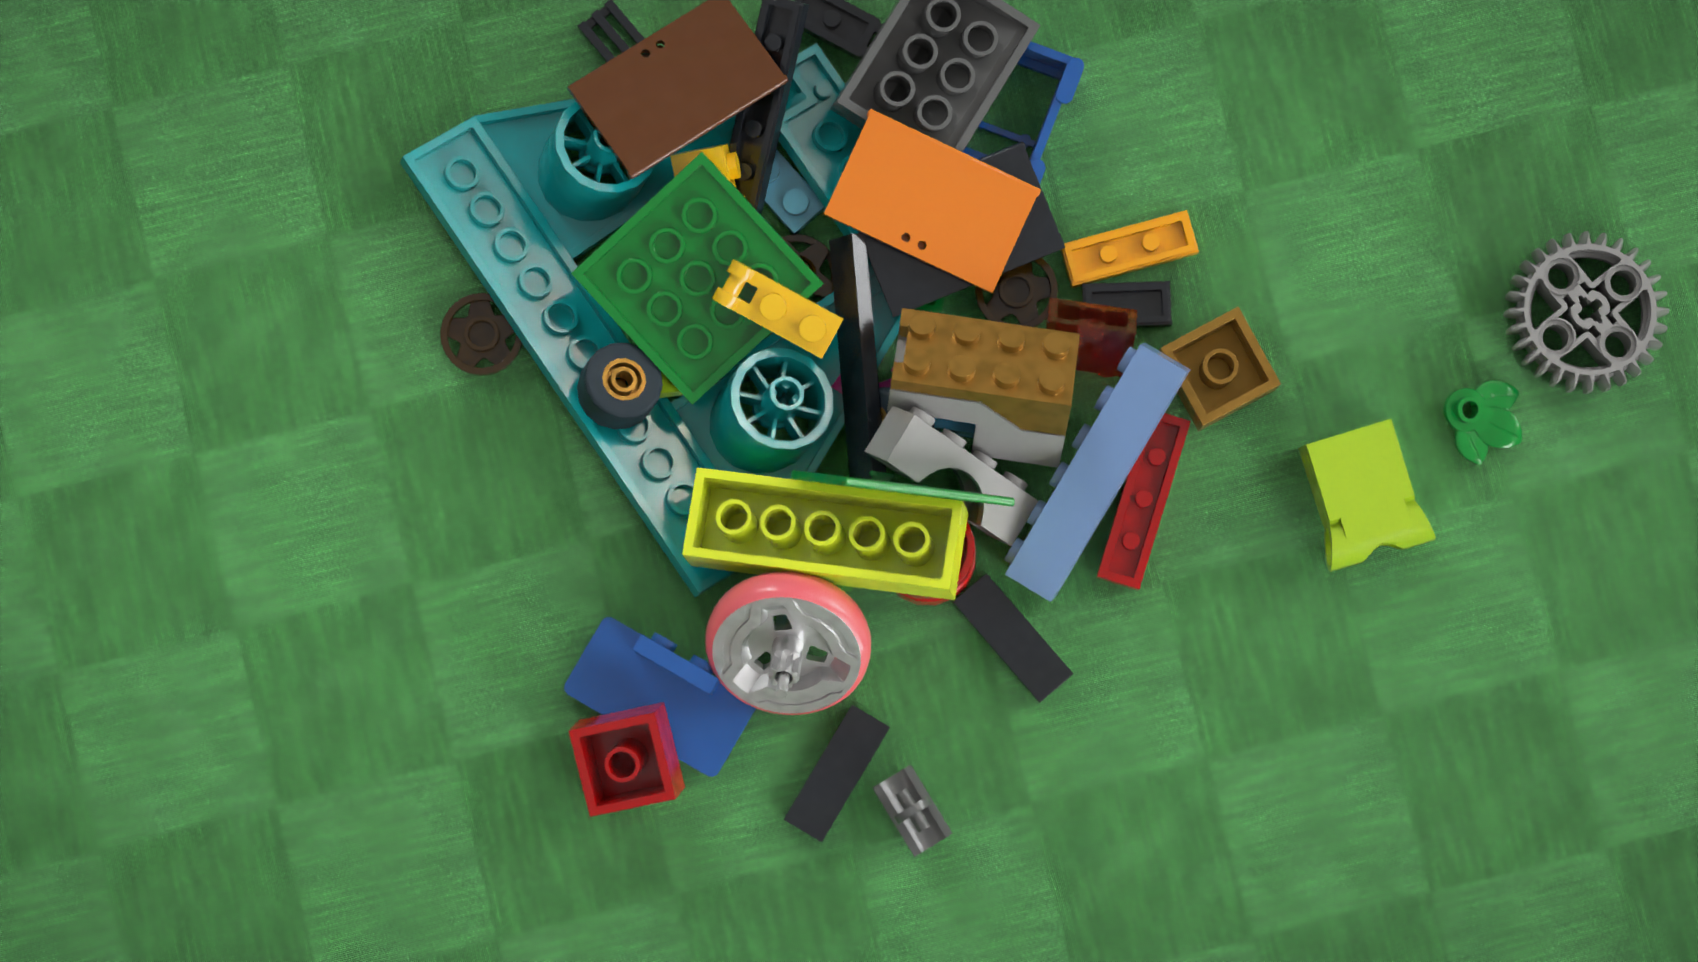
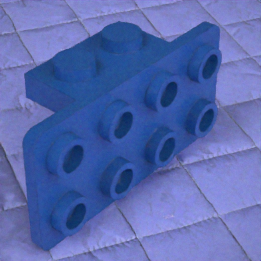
(632, 671)

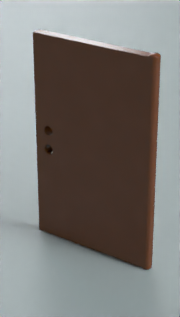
(677, 91)

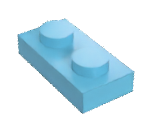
(791, 196)

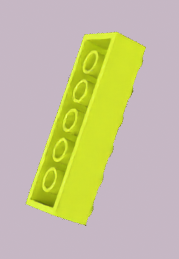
(827, 532)

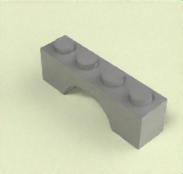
(916, 449)

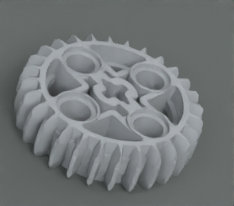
(1601, 322)

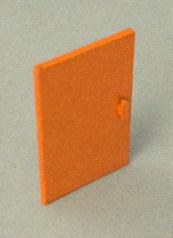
(921, 190)

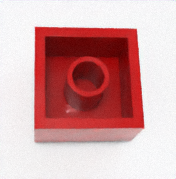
(626, 759)

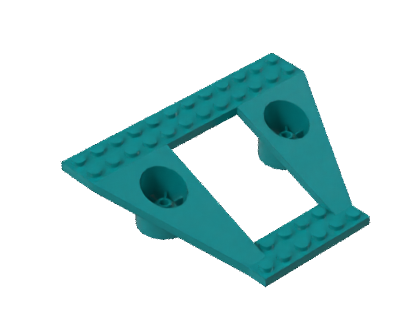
(530, 213)

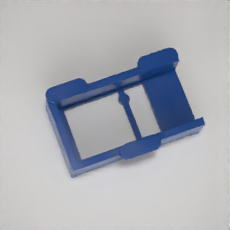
(1055, 65)

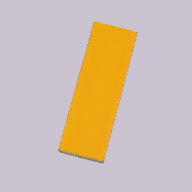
(1129, 249)

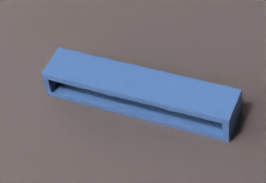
(1097, 470)

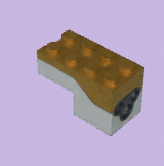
(989, 374)

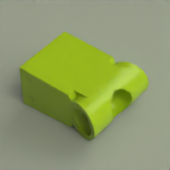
(1363, 494)

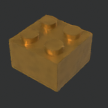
(1224, 366)

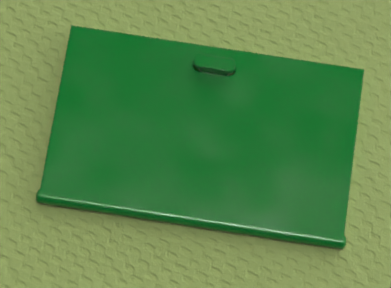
(883, 482)

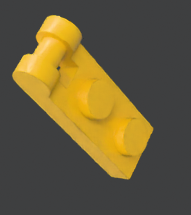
(779, 309)

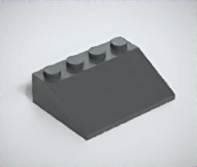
(937, 66)

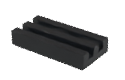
(599, 18)

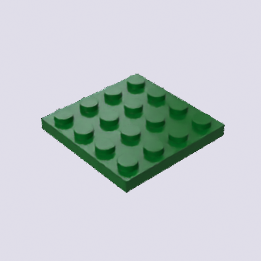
(671, 259)

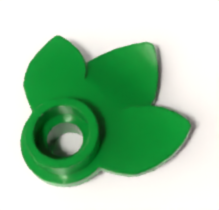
(1489, 421)

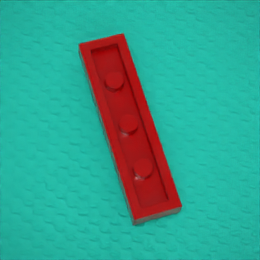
(1143, 505)

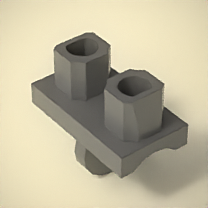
(912, 810)

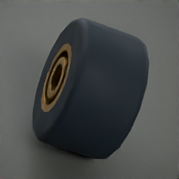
(609, 399)

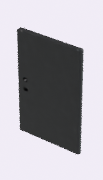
(913, 283)

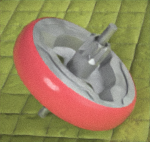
(808, 615)

